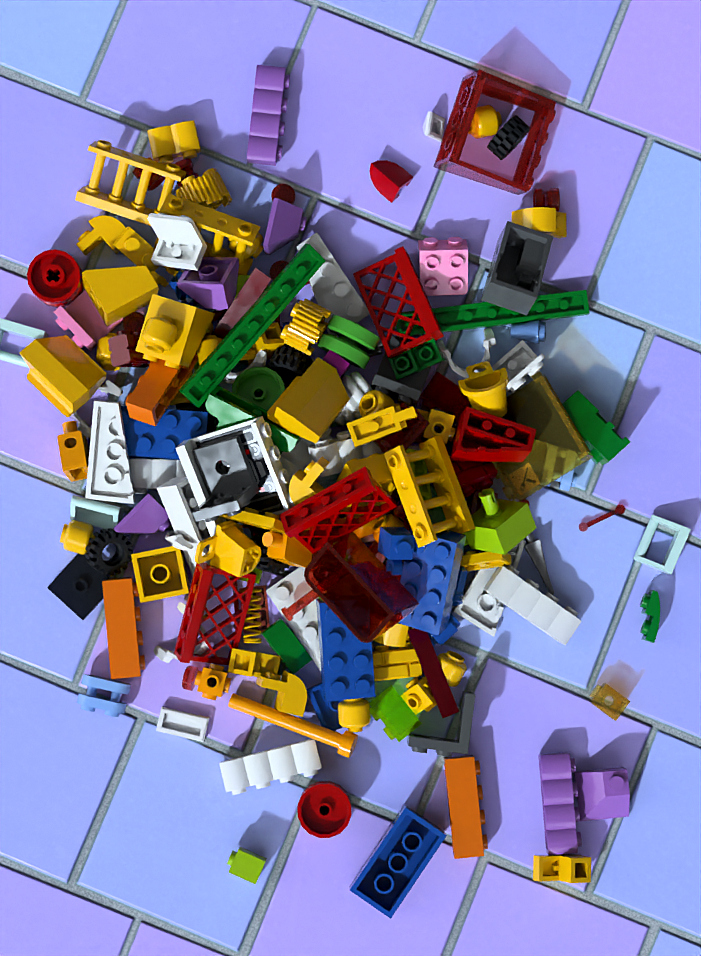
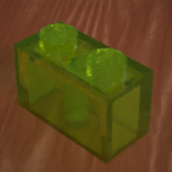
(394, 713)

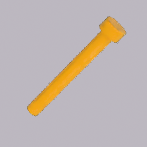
(344, 742)

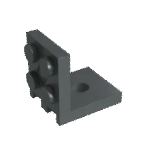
(404, 390)
(226, 490)
(446, 746)

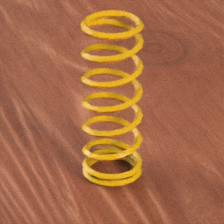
(247, 639)

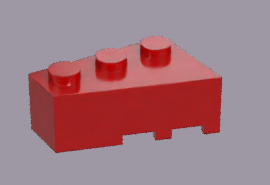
(490, 438)

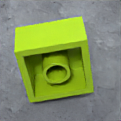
(499, 524)

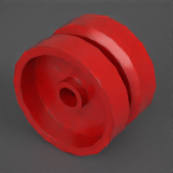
(48, 266)
(310, 814)

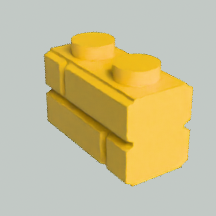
(395, 662)

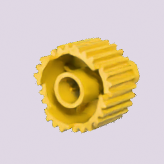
(205, 190)
(306, 326)

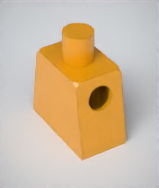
(73, 452)
(286, 549)

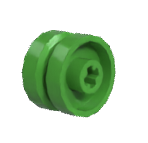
(349, 339)
(259, 386)

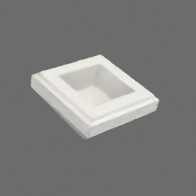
(434, 126)

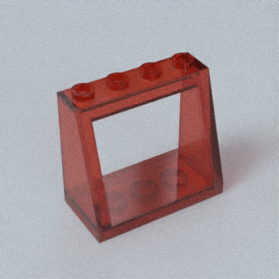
(461, 118)

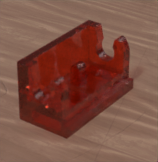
(406, 435)

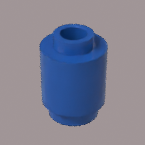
(447, 633)

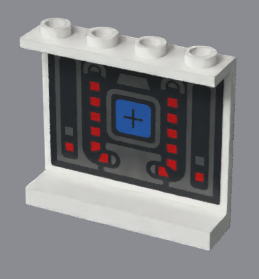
(264, 461)

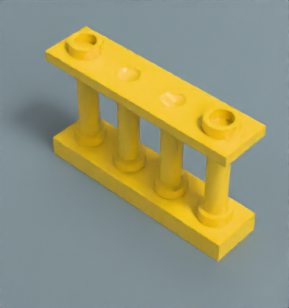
(114, 201)
(220, 224)
(446, 486)

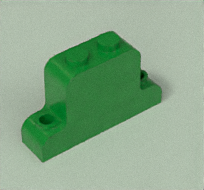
(233, 409)

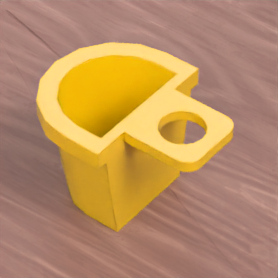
(486, 388)
(230, 550)

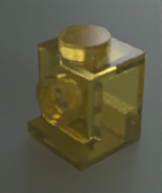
(618, 705)

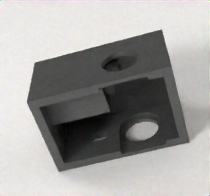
(517, 268)

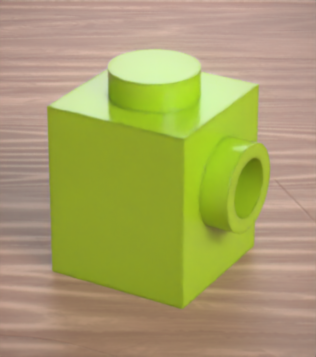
(246, 864)

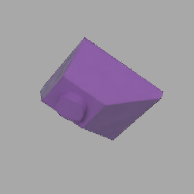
(283, 225)
(213, 283)
(145, 518)
(603, 793)

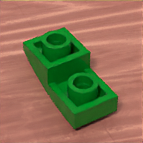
(416, 359)
(651, 607)
(286, 646)

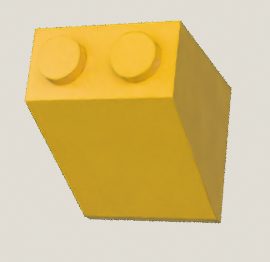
(120, 290)
(191, 328)

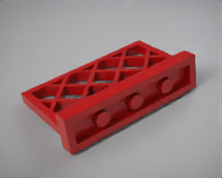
(413, 289)
(332, 502)
(194, 615)

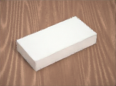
(182, 724)

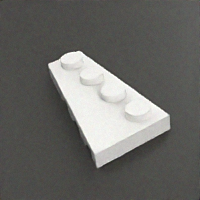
(332, 286)
(108, 463)
(480, 606)
(305, 621)

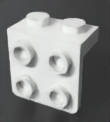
(179, 242)
(518, 364)

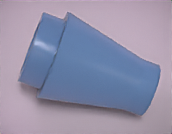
(530, 331)

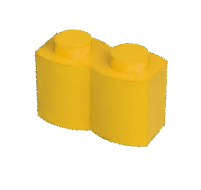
(174, 142)

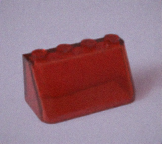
(358, 587)

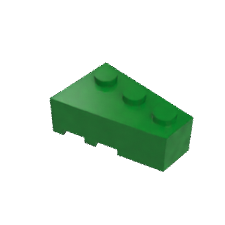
(594, 429)

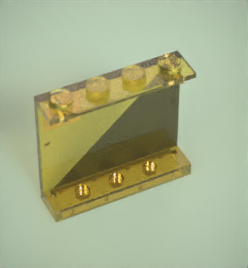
(556, 444)

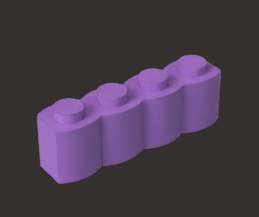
(266, 115)
(558, 803)

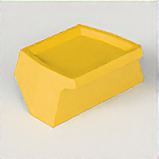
(62, 372)
(310, 402)

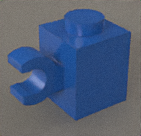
(396, 545)

